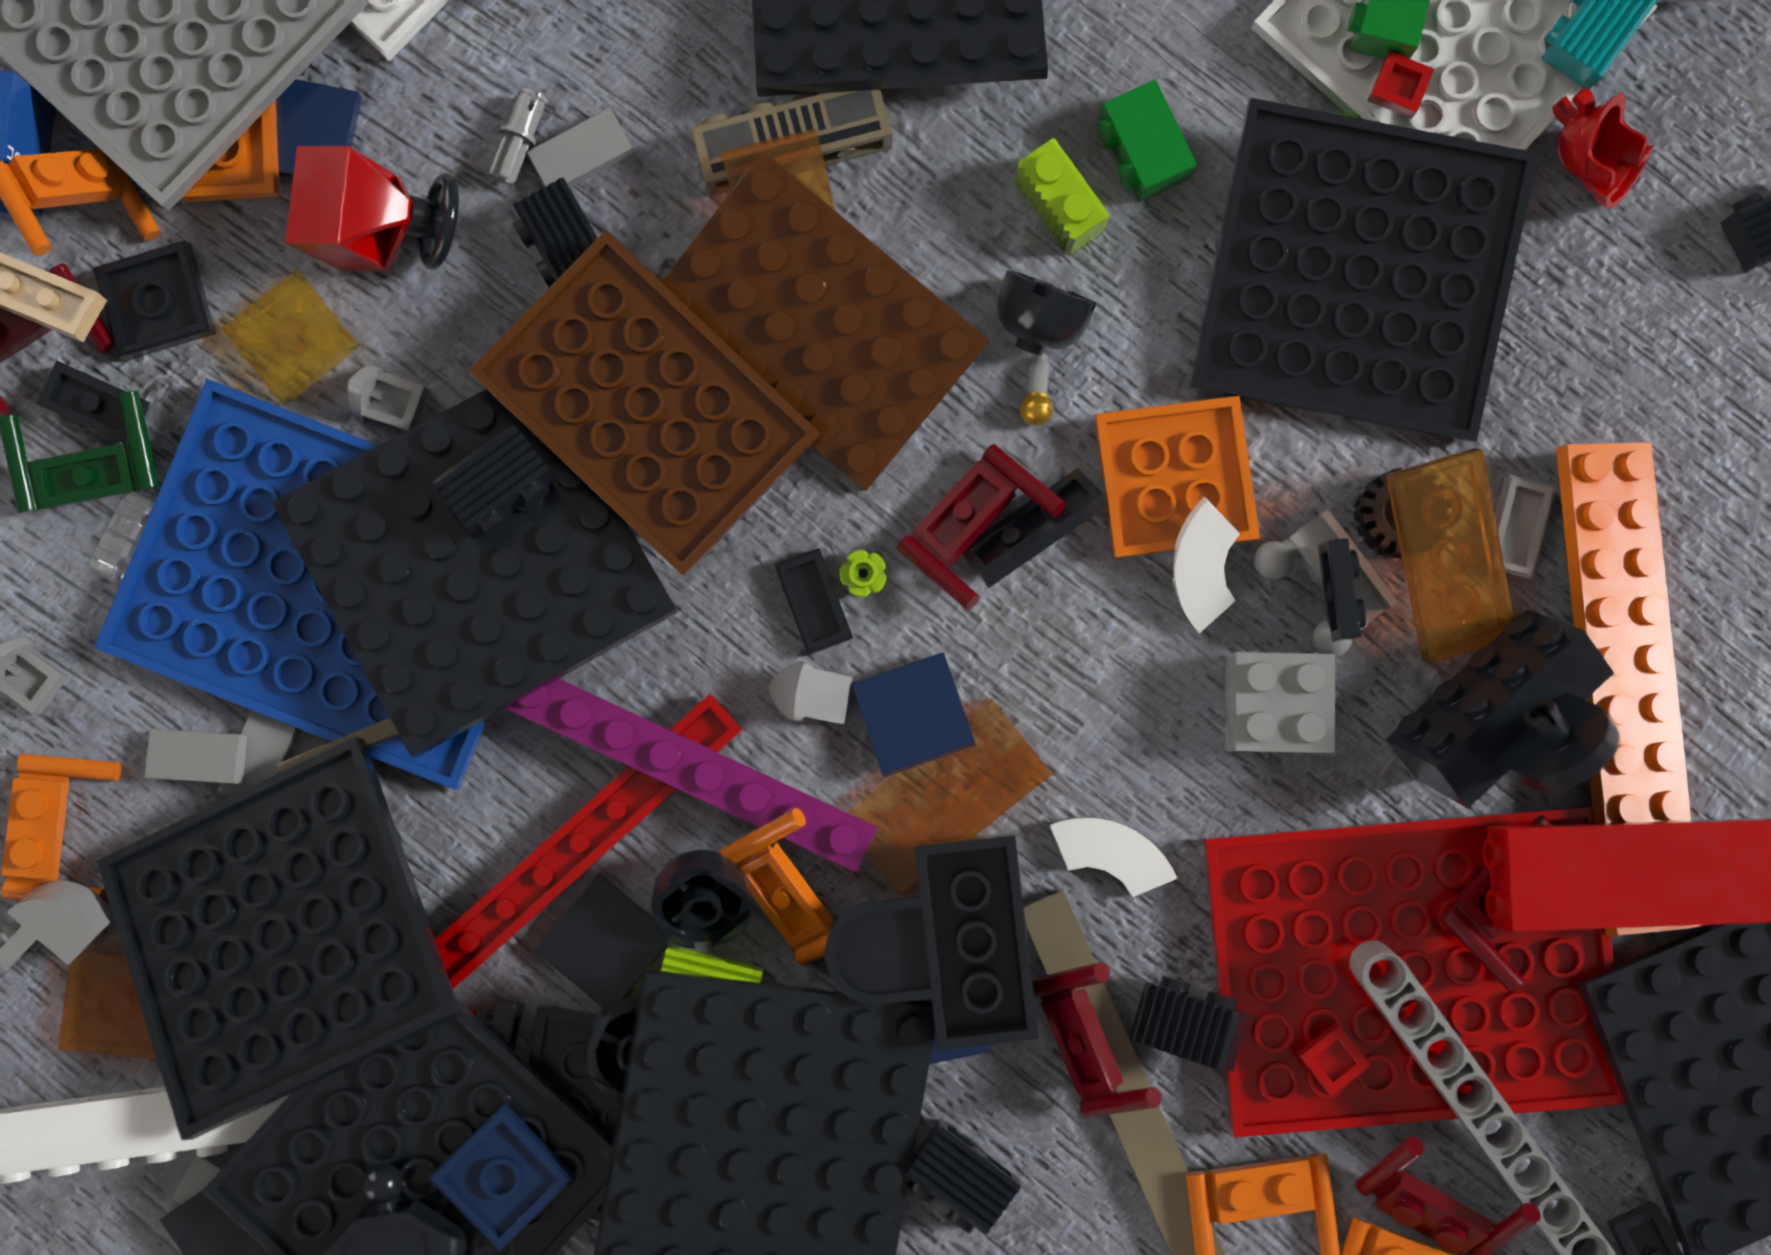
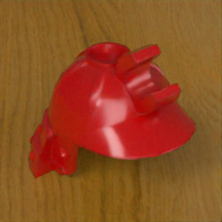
(1600, 146)

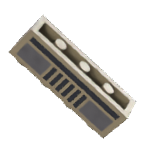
(846, 125)

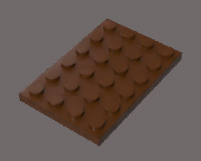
(824, 318)
(645, 403)

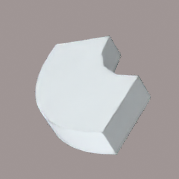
(1200, 564)
(1114, 849)

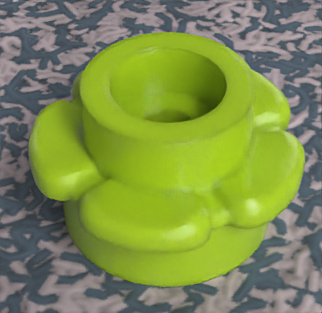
(850, 573)

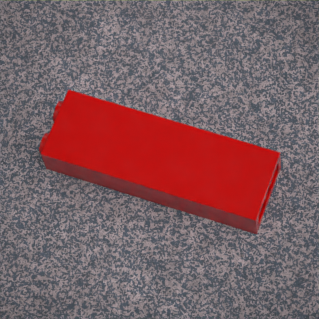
(1629, 874)

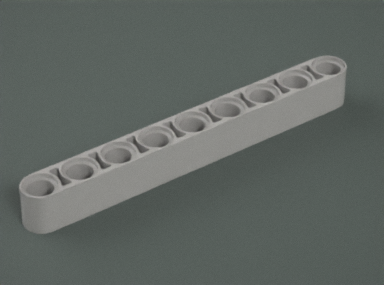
(1478, 1107)

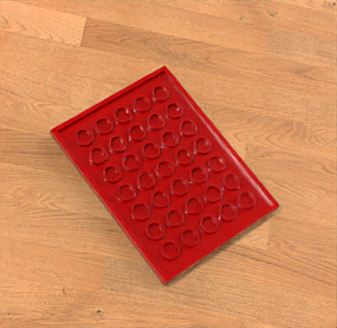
(1283, 943)

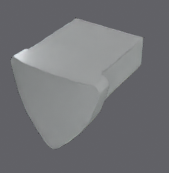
(385, 398)
(28, 675)
(811, 693)

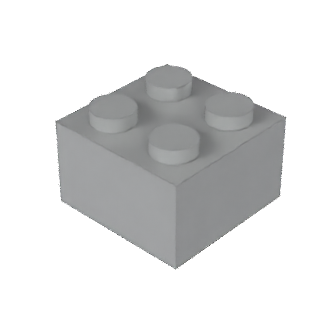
(1280, 702)

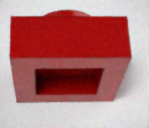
(1400, 84)
(1333, 1059)

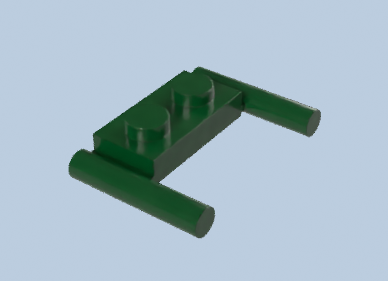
(81, 474)

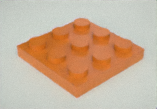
(1164, 463)

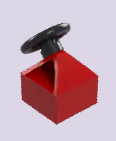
(358, 211)

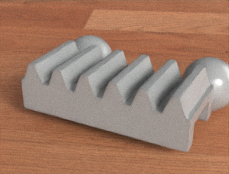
(1275, 561)

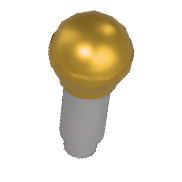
(1036, 406)

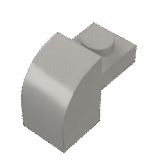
(58, 915)

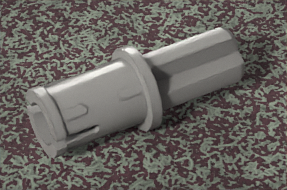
(517, 136)

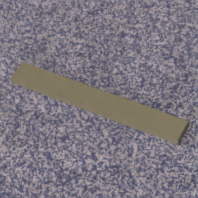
(1141, 1132)

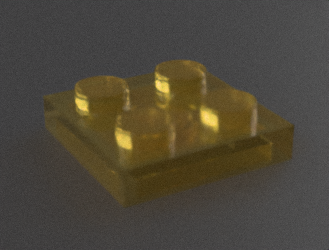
(291, 337)

